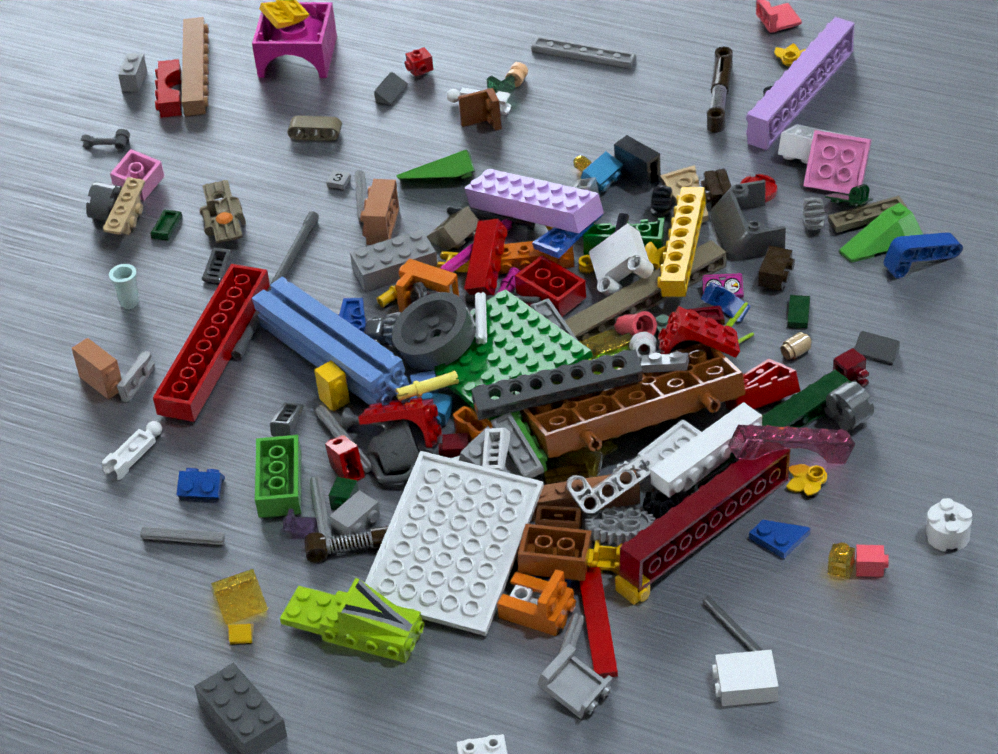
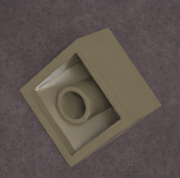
(454, 229)

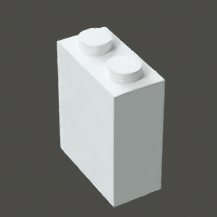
(745, 678)

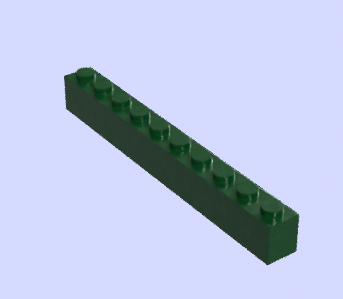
(795, 412)

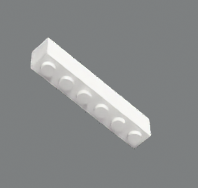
(701, 451)

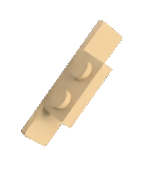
(126, 208)

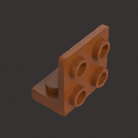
(480, 107)

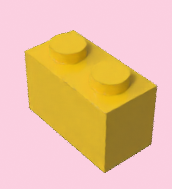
(332, 385)

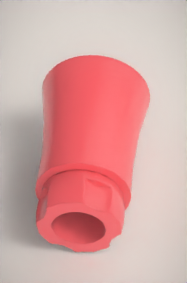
(636, 323)

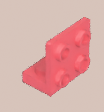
(776, 17)

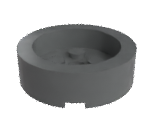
(429, 316)

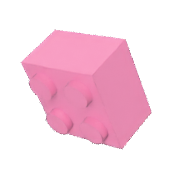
(140, 167)

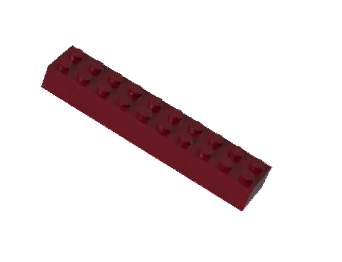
(701, 516)

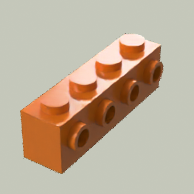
(522, 254)

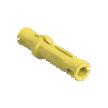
(425, 386)

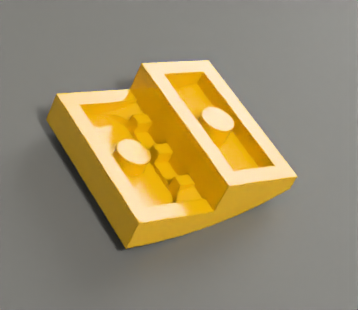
(284, 12)

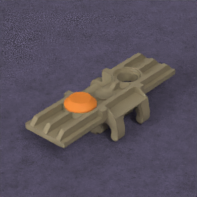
(228, 212)

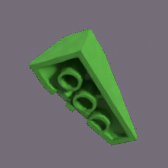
(451, 166)
(880, 233)

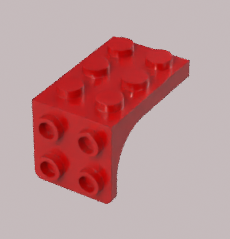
(689, 325)
(417, 410)

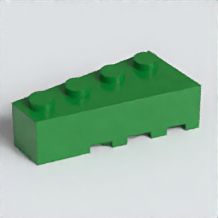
(649, 232)

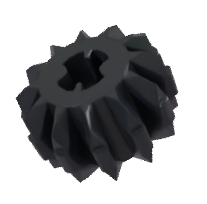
(661, 201)
(658, 503)

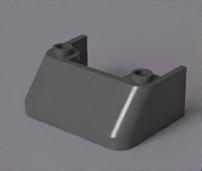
(743, 238)

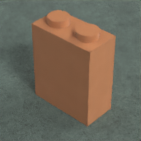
(97, 367)

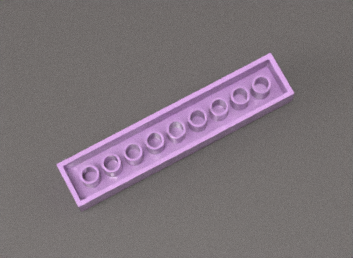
(800, 83)

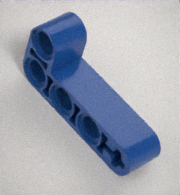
(916, 248)

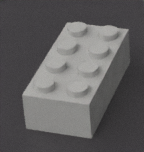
(380, 263)

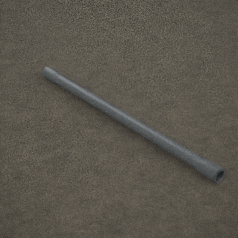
(308, 224)

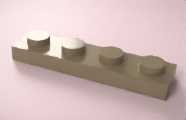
(861, 215)

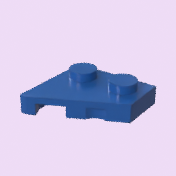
(778, 536)

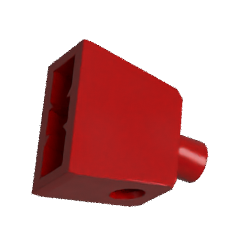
(344, 452)

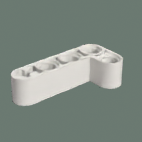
(613, 480)

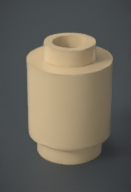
(796, 346)

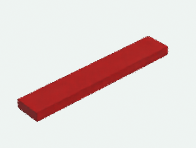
(598, 624)

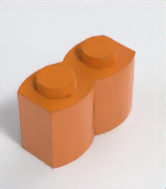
(467, 422)

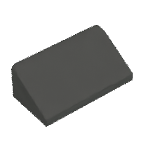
(389, 89)
(877, 347)

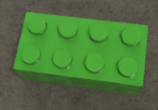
(278, 475)

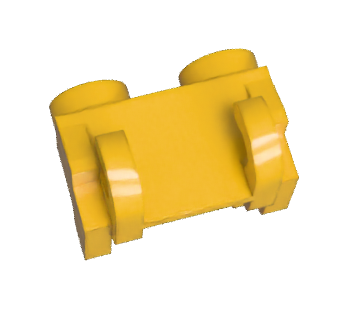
(605, 557)

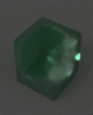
(506, 85)

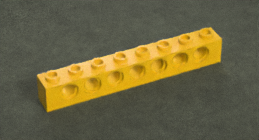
(682, 242)

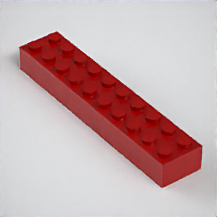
(210, 344)

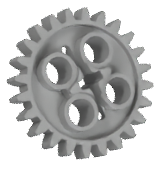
(617, 524)

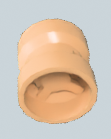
(519, 72)

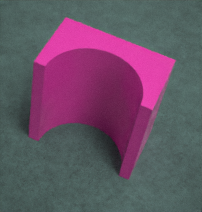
(309, 39)

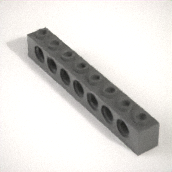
(549, 392)

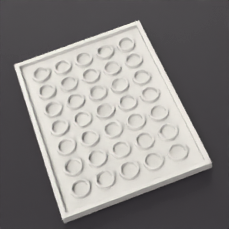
(454, 541)

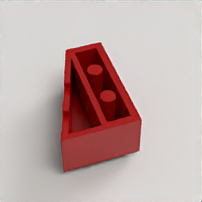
(766, 384)

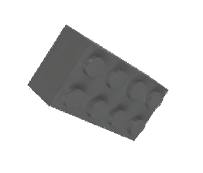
(240, 710)

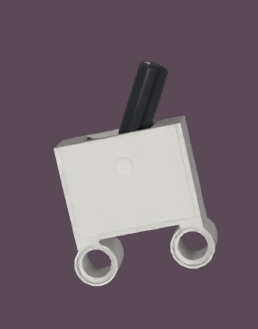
(619, 257)

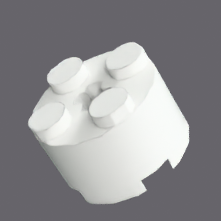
(948, 525)

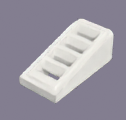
(490, 435)

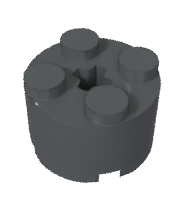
(102, 200)
(848, 405)

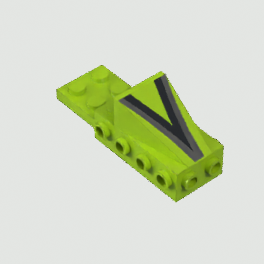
(356, 620)

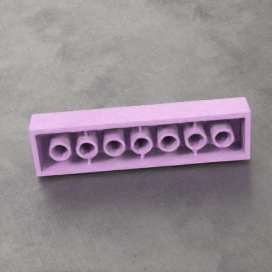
(534, 200)

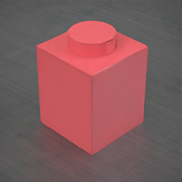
(871, 560)

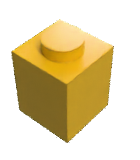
(630, 592)

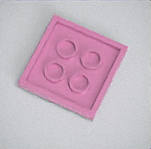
(836, 162)

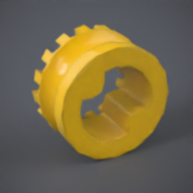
(583, 266)

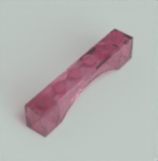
(756, 441)

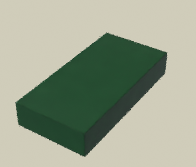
(166, 224)
(798, 311)

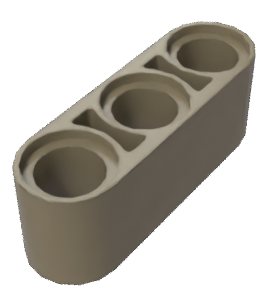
(314, 128)

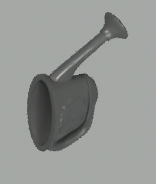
(392, 448)

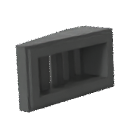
(217, 253)
(286, 419)

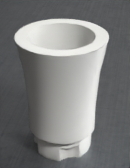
(643, 338)

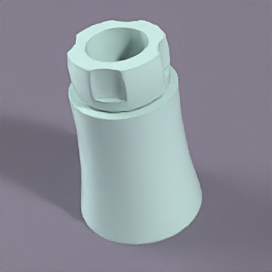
(125, 285)

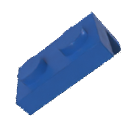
(200, 484)

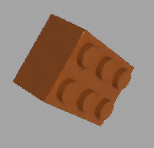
(552, 549)

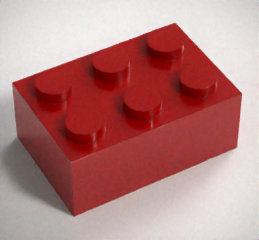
(549, 280)

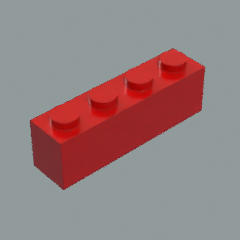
(486, 257)

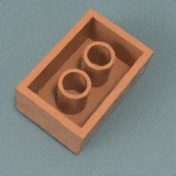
(380, 211)

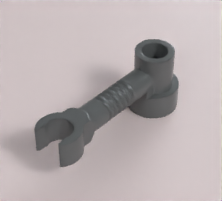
(119, 141)

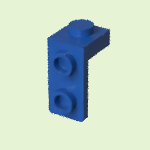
(729, 302)

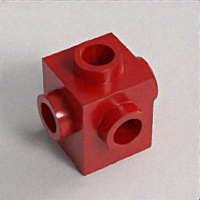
(419, 62)

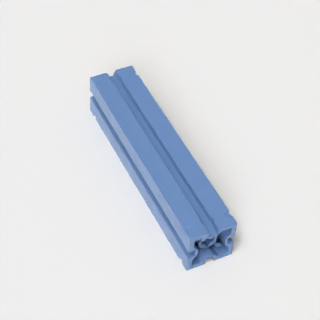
(324, 336)

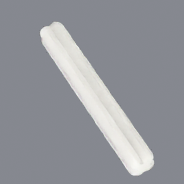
(481, 321)

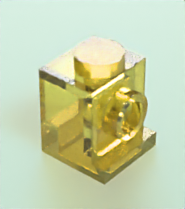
(842, 554)

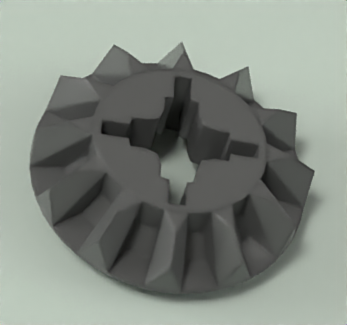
(418, 291)

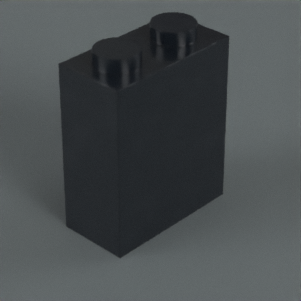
(639, 163)

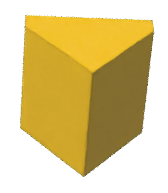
(240, 633)

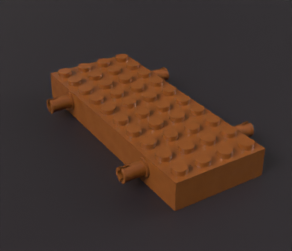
(628, 408)

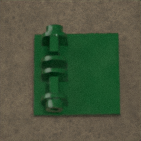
(858, 196)

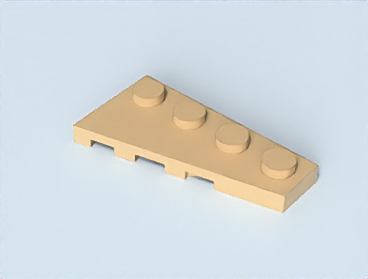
(682, 178)

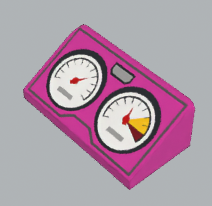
(732, 282)

